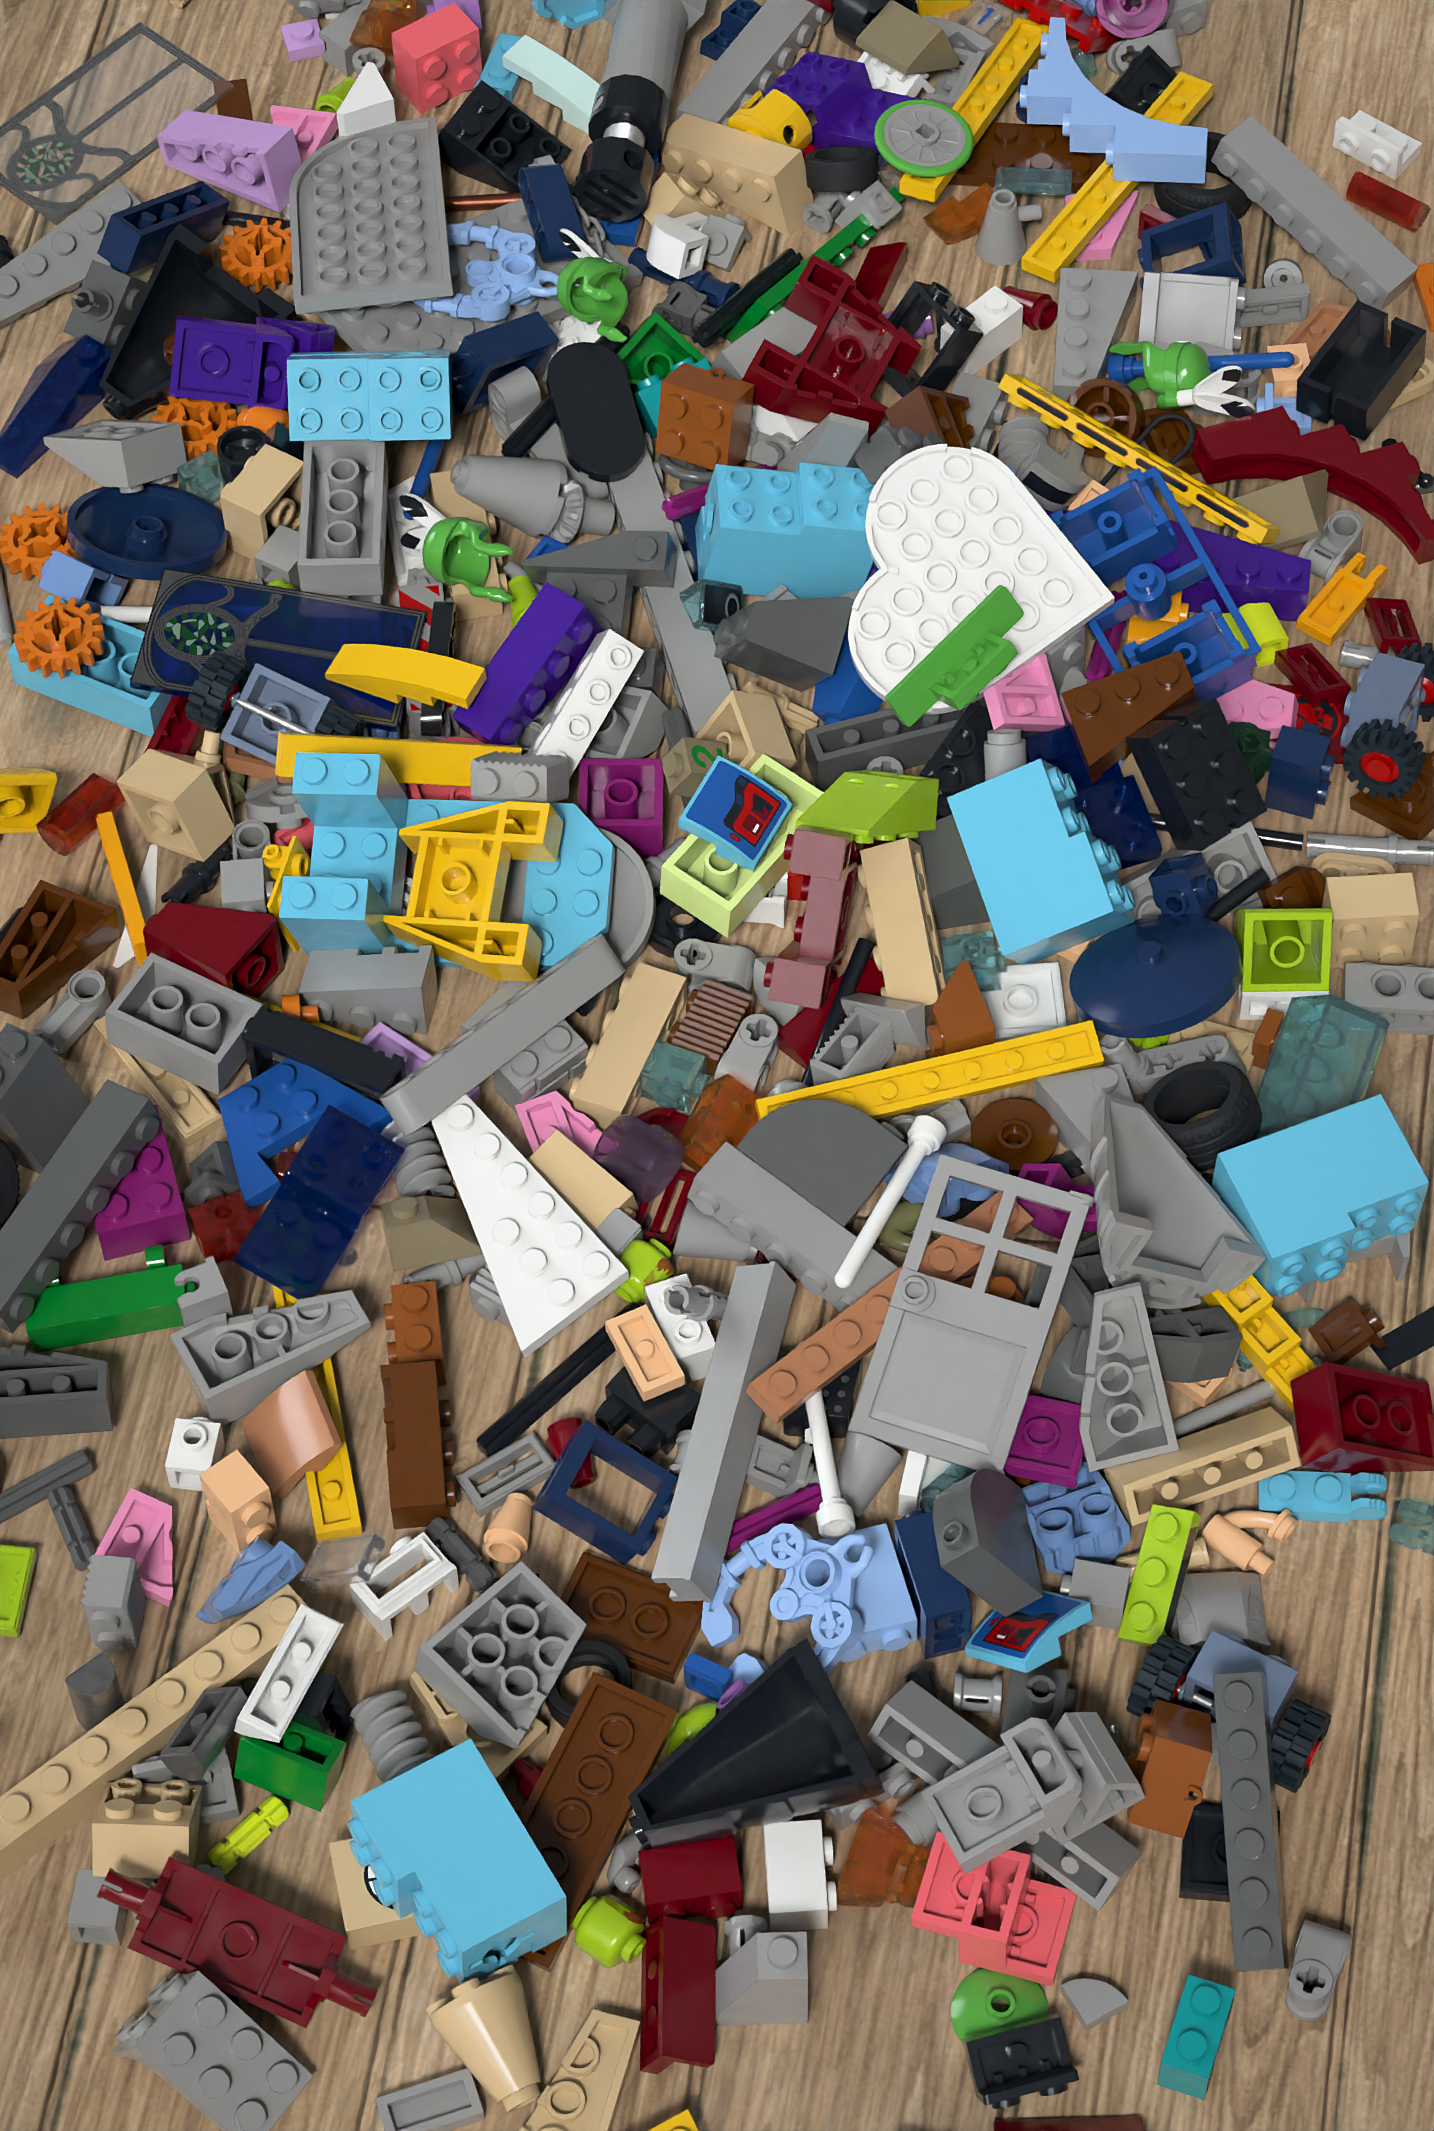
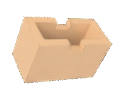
(238, 1501)

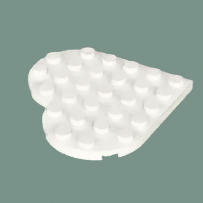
(944, 537)

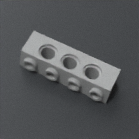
(1407, 984)

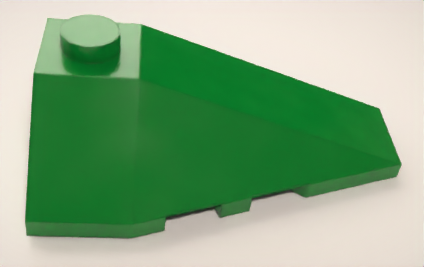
(654, 350)

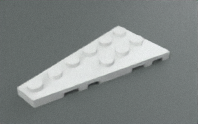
(532, 1241)

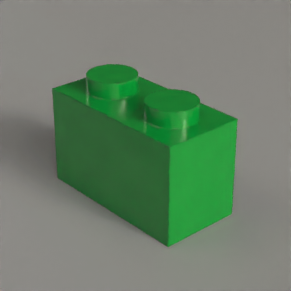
(298, 1768)

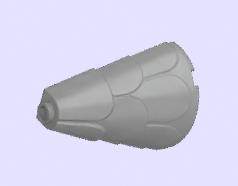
(1160, 1215)

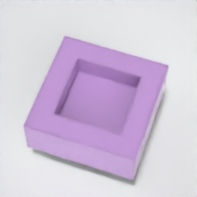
(302, 40)

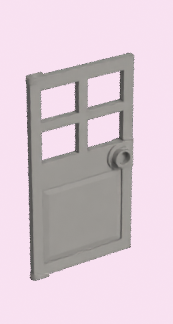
(951, 1356)

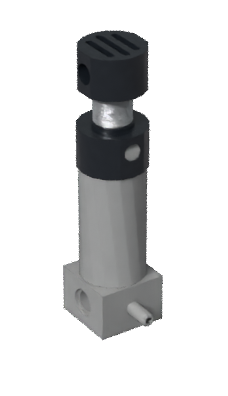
(632, 104)

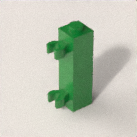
(108, 1306)

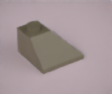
(427, 1231)

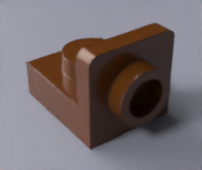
(1294, 889)
(1347, 1332)

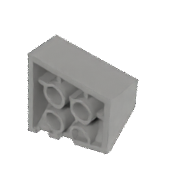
(502, 1655)

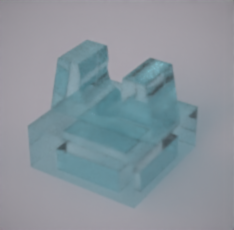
(201, 476)

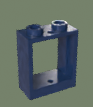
(1194, 229)
(496, 353)
(584, 1522)
(936, 1595)

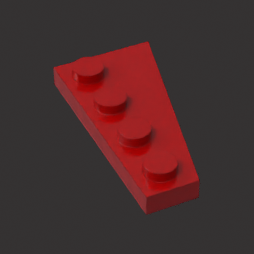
(1079, 26)

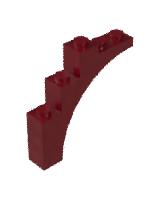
(1272, 448)

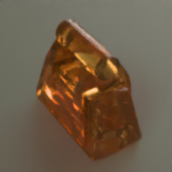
(378, 23)
(872, 1863)

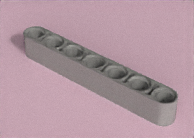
(502, 1035)

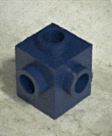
(1184, 886)

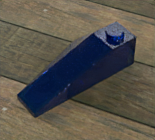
(53, 401)

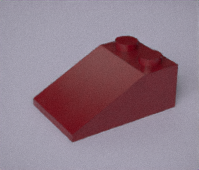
(1362, 1421)

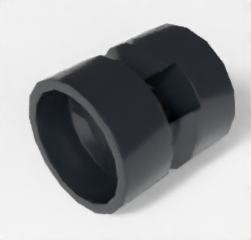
(235, 448)

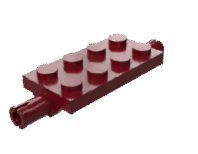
(237, 1942)

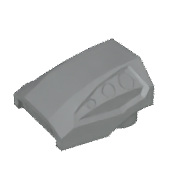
(1221, 1603)

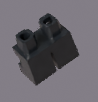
(654, 1420)

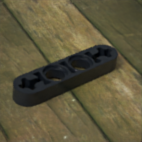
(440, 643)

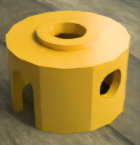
(771, 117)

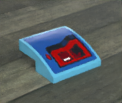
(735, 813)
(1029, 1634)

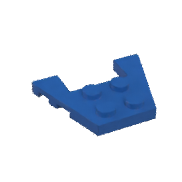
(278, 1112)

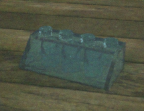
(1319, 1061)

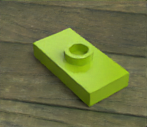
(15, 1580)

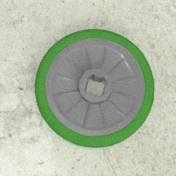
(923, 138)

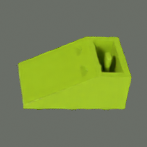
(876, 806)

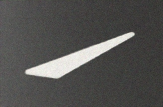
(147, 898)

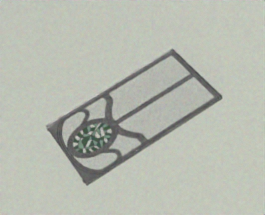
(101, 121)

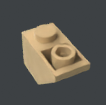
(680, 197)

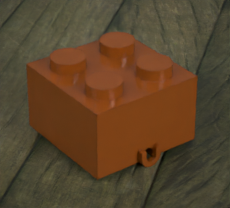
(704, 417)
(1170, 1766)

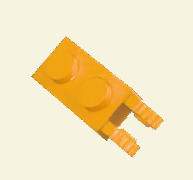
(1340, 600)

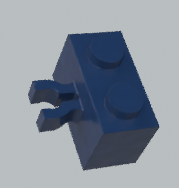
(1299, 771)

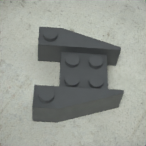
(603, 579)
(1187, 1344)

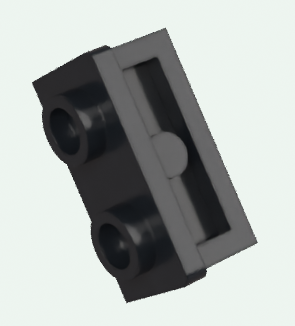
(1020, 2061)

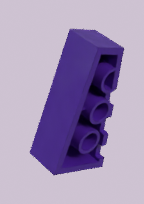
(1246, 570)
(530, 667)

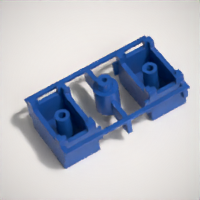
(1120, 538)

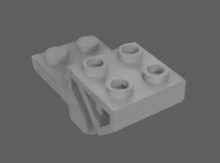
(1032, 1783)

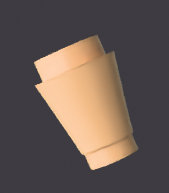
(510, 1529)

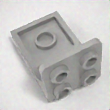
(213, 2054)

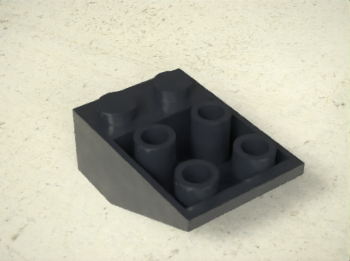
(494, 139)

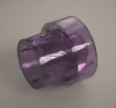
(639, 1156)

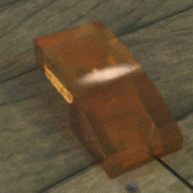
(960, 220)

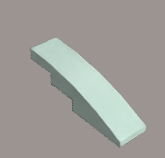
(554, 80)

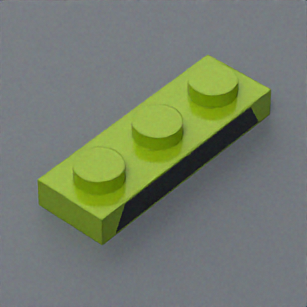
(1159, 1575)

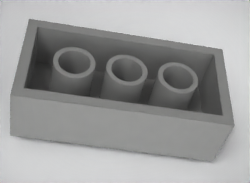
(343, 517)

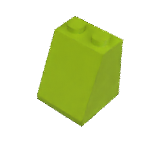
(1284, 949)

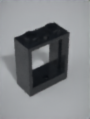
(910, 314)

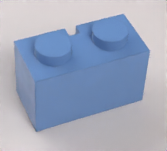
(76, 578)

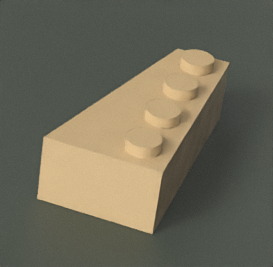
(741, 168)

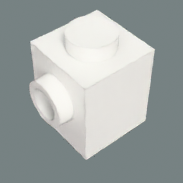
(192, 1450)

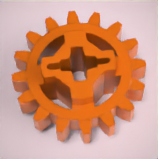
(258, 254)
(198, 422)
(37, 537)
(59, 637)

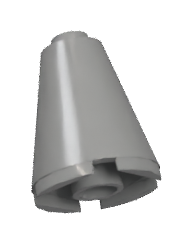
(513, 489)

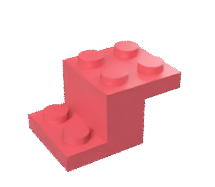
(995, 1913)

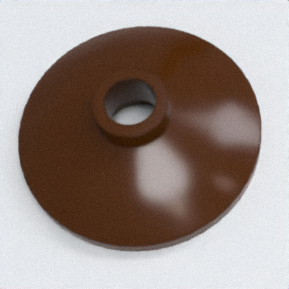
(1015, 1122)

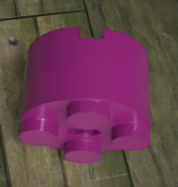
(1133, 21)

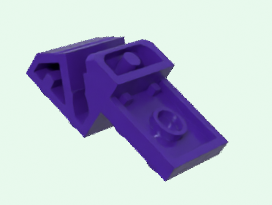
(839, 97)
(241, 359)

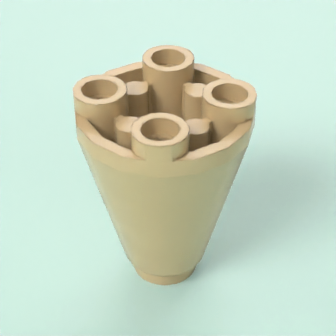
(492, 2036)

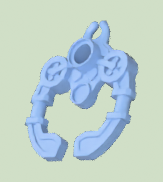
(498, 284)
(801, 1595)

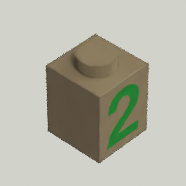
(689, 763)

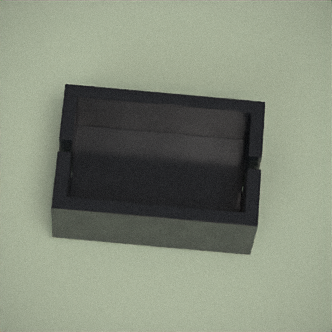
(1355, 372)
(1196, 774)

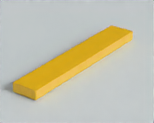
(407, 758)

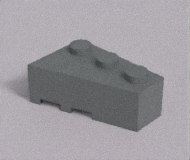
(53, 1394)

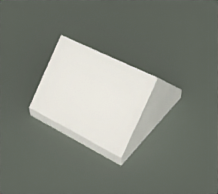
(366, 104)

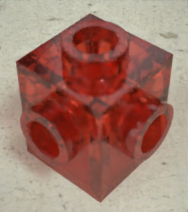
(222, 1226)

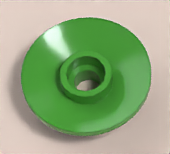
(974, 1996)

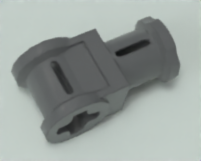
(685, 309)

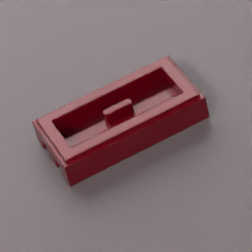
(1384, 624)
(1306, 677)
(644, 1209)

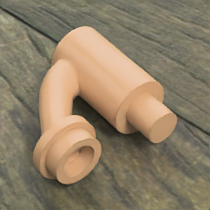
(1244, 1551)

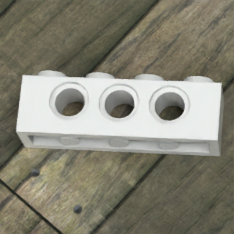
(587, 698)

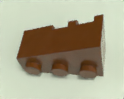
(934, 412)
(1119, 705)
(49, 944)
(416, 1444)

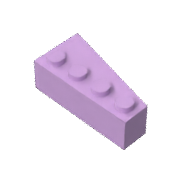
(234, 155)

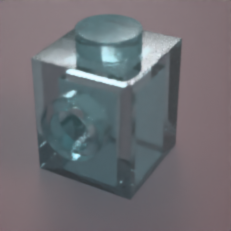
(983, 956)
(674, 1076)

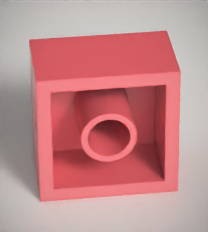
(437, 57)

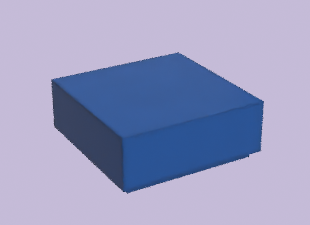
(706, 1677)

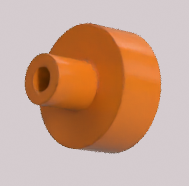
(292, 1006)

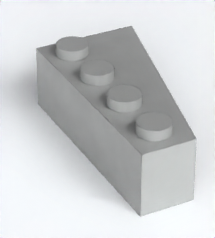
(1089, 321)

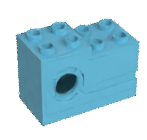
(370, 395)
(786, 530)
(1039, 863)
(1322, 1192)
(459, 1863)

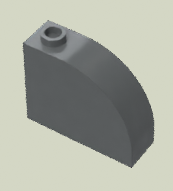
(825, 1153)
(988, 1540)

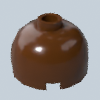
(1111, 404)

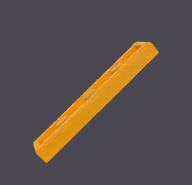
(123, 884)

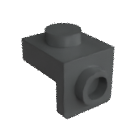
(212, 1175)

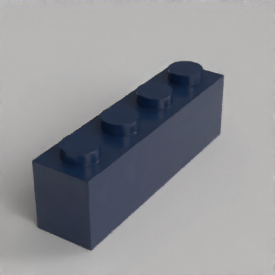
(139, 232)

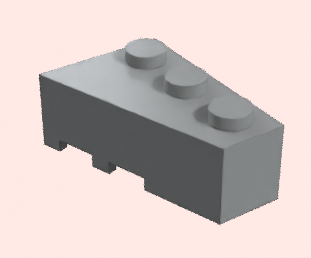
(372, 988)
(1073, 1099)

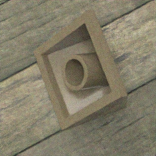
(907, 41)
(1293, 506)

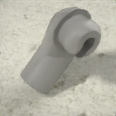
(620, 1868)

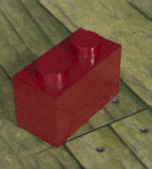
(691, 1880)

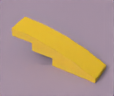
(406, 672)
(1266, 1336)

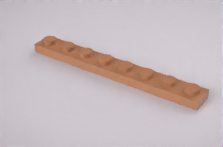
(858, 1327)

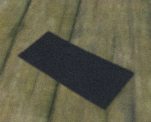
(1407, 1340)

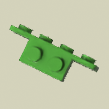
(961, 661)

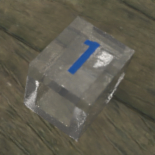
(988, 20)

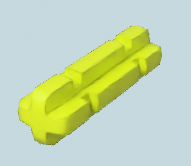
(248, 1834)

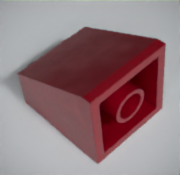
(219, 944)

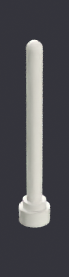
(924, 1138)
(834, 1516)

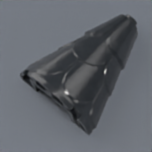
(183, 285)
(759, 1761)

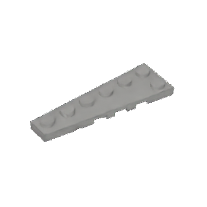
(60, 257)

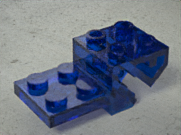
(1110, 804)
(320, 1204)

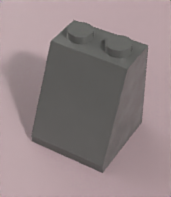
(786, 639)
(950, 877)
(35, 1098)

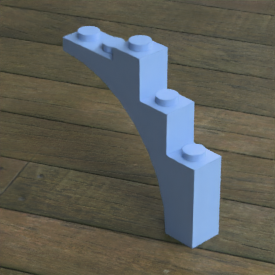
(1096, 124)

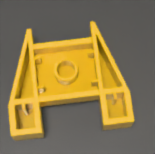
(463, 884)

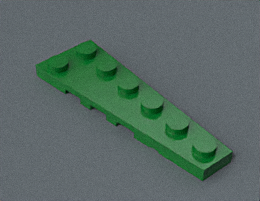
(834, 252)

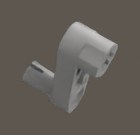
(1151, 1065)

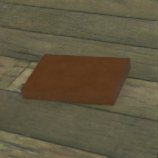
(633, 1616)

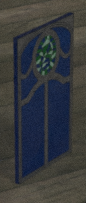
(268, 626)

